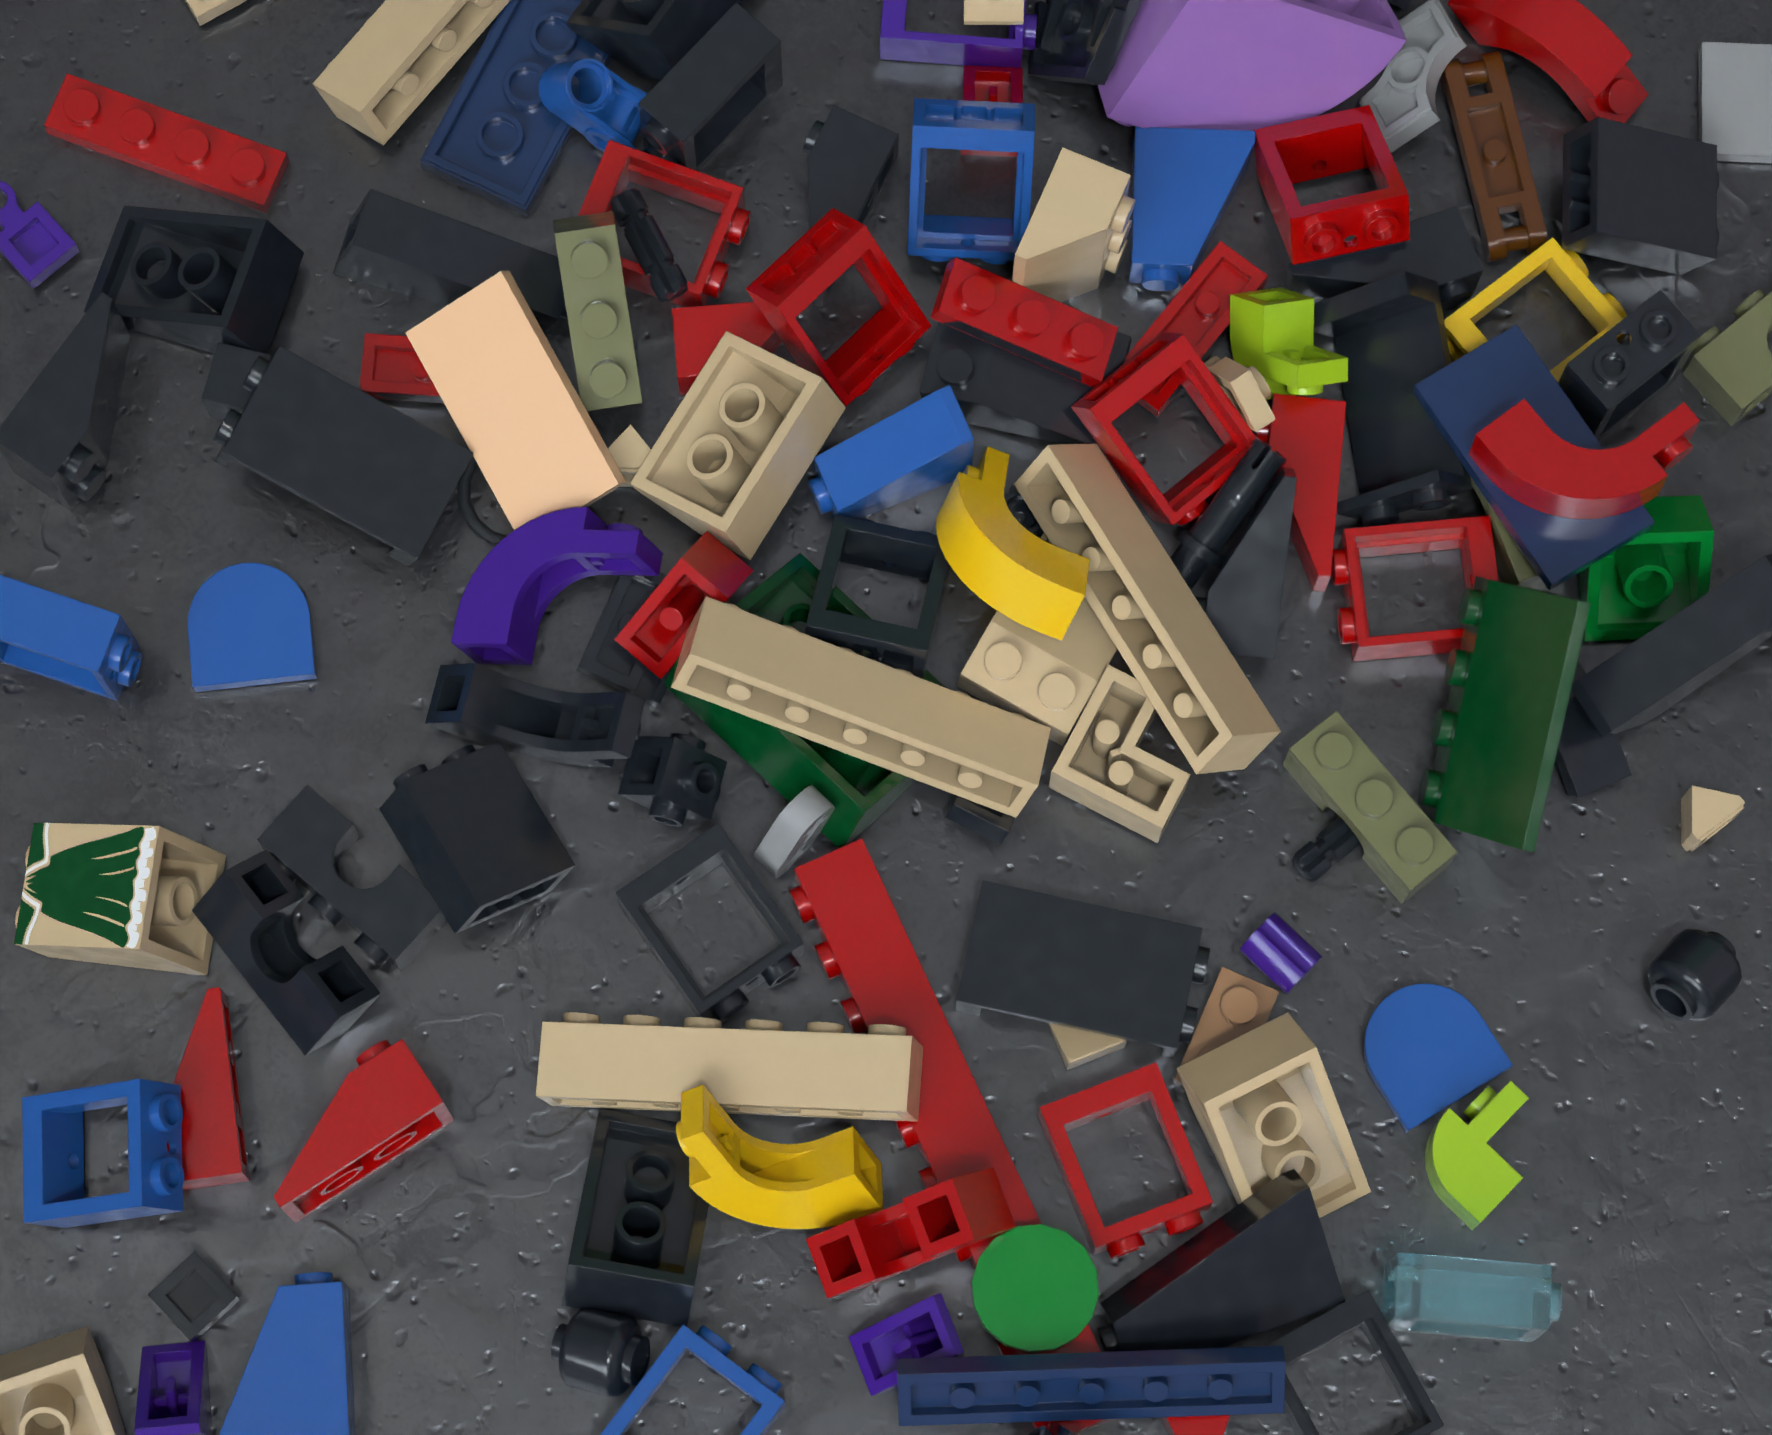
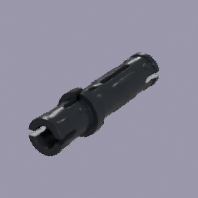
(1226, 510)

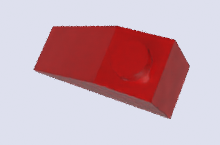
(1311, 440)
(210, 1100)

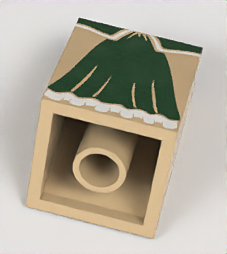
(117, 896)

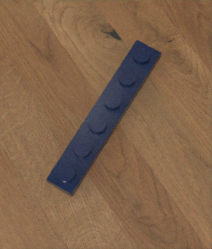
(1091, 1386)

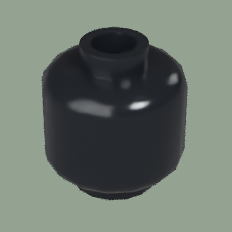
(1694, 975)
(601, 1352)

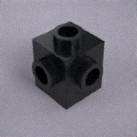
(673, 778)

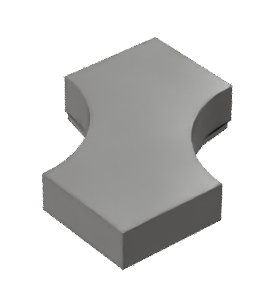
(1407, 89)

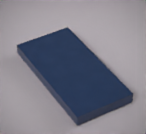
(496, 128)
(1477, 392)

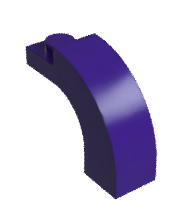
(530, 568)

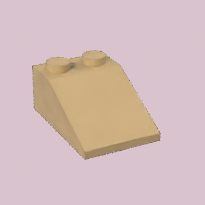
(1038, 673)
(1274, 1112)
(58, 1389)

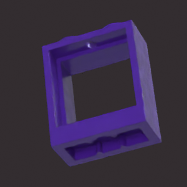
(950, 48)

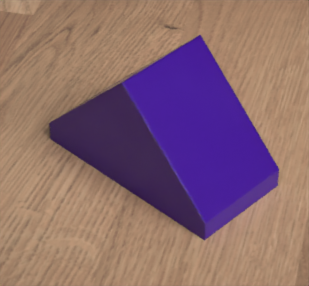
(915, 1332)
(174, 1390)

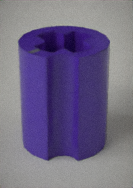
(1280, 953)

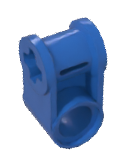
(605, 106)

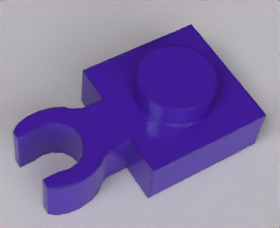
(32, 239)

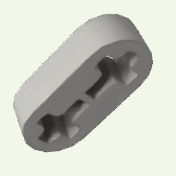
(794, 831)

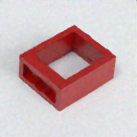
(1325, 148)
(625, 165)
(808, 271)
(1130, 383)
(1478, 559)
(1102, 1101)

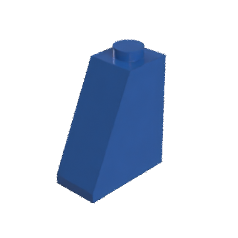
(1180, 194)
(895, 458)
(299, 1365)

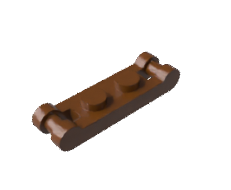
(1494, 155)

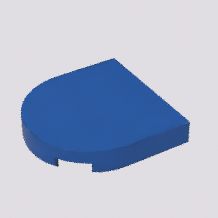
(250, 630)
(1429, 1051)

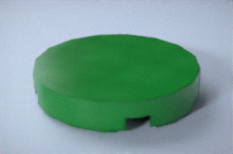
(1035, 1288)

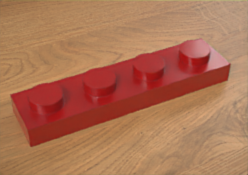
(166, 143)

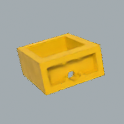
(1566, 271)

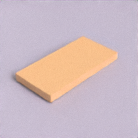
(514, 403)

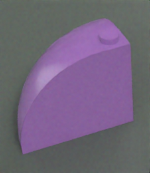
(1246, 61)

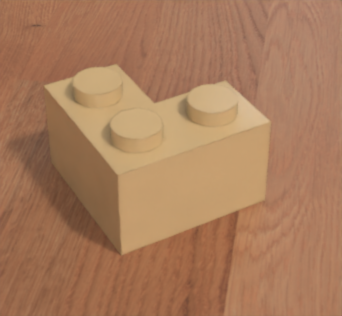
(1107, 767)

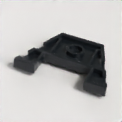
(1079, 38)

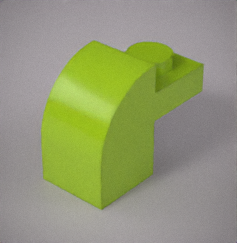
(1276, 336)
(1460, 1162)

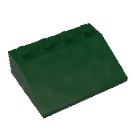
(1503, 711)
(788, 760)

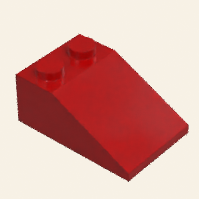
(370, 1122)

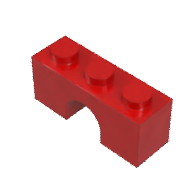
(911, 1232)

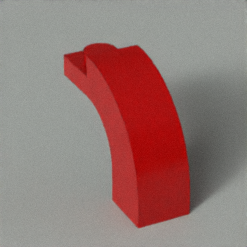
(1565, 44)
(1575, 481)

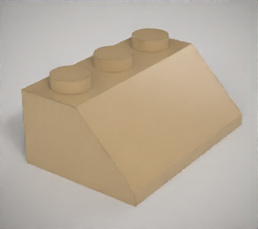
(1075, 229)
(739, 444)

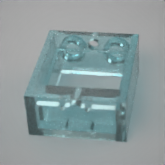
(1469, 1297)

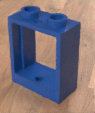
(970, 127)
(66, 639)
(56, 1154)
(713, 1352)

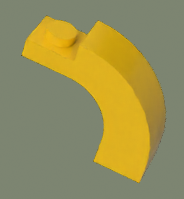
(1004, 560)
(774, 1182)

